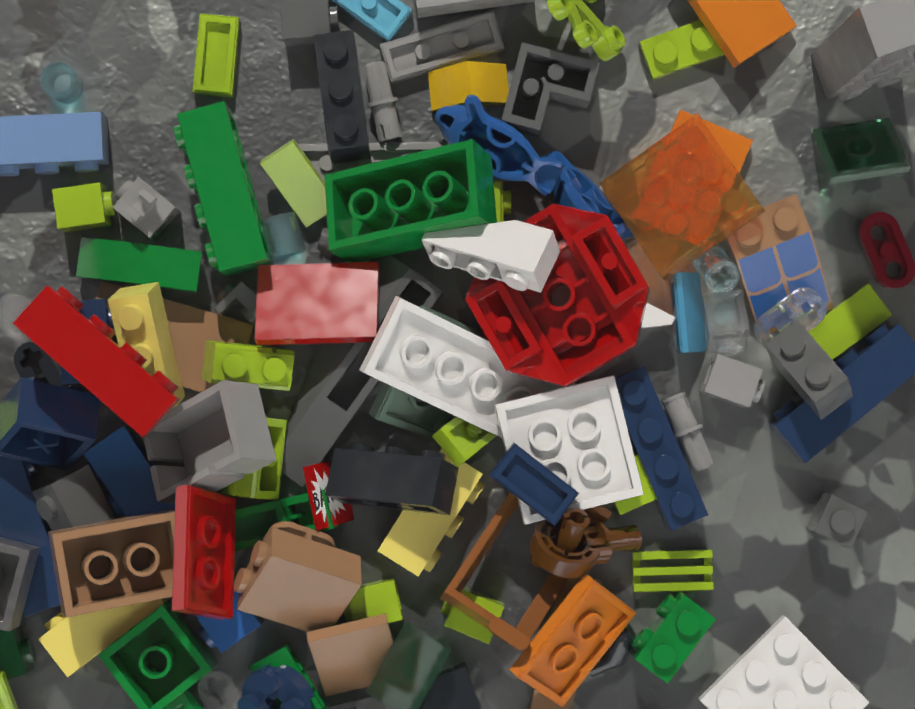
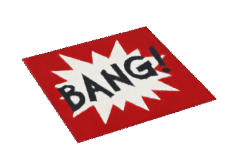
(316, 480)

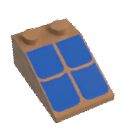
(776, 258)

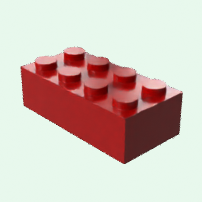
(96, 361)

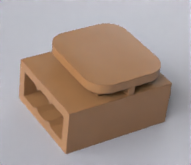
(298, 578)

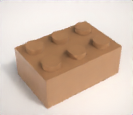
(114, 562)

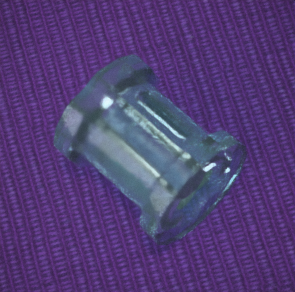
(718, 271)

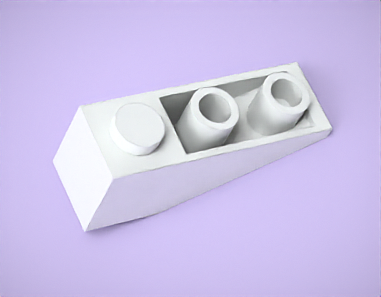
(501, 250)

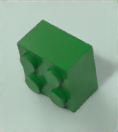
(158, 659)

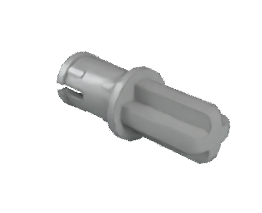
(382, 102)
(688, 432)

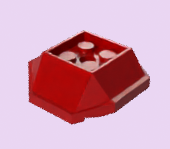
(589, 330)

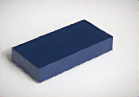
(533, 484)

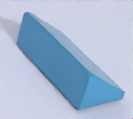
(688, 312)

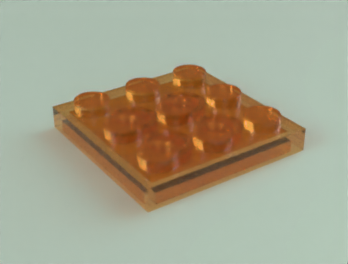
(681, 197)

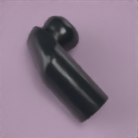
(616, 654)

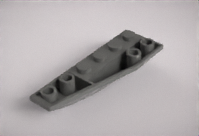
(334, 383)

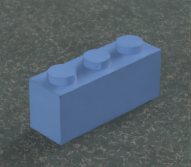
(53, 142)

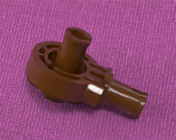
(578, 543)

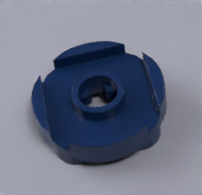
(275, 682)

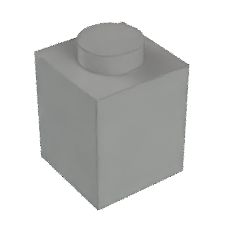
(733, 381)

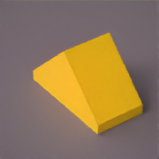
(453, 83)

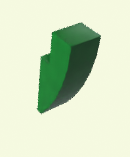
(138, 264)
(255, 520)

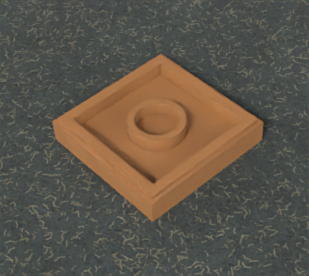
(350, 653)

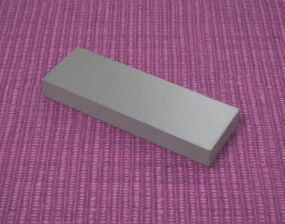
(442, 46)

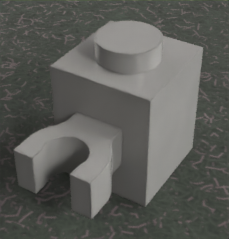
(145, 208)

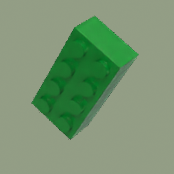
(224, 188)
(395, 201)

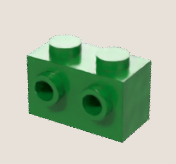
(671, 636)

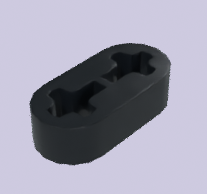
(49, 366)

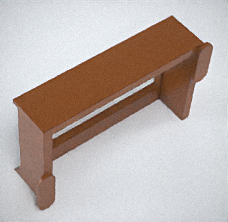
(521, 635)

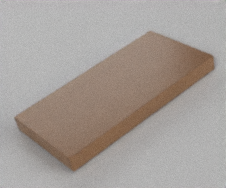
(189, 332)

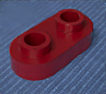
(889, 249)

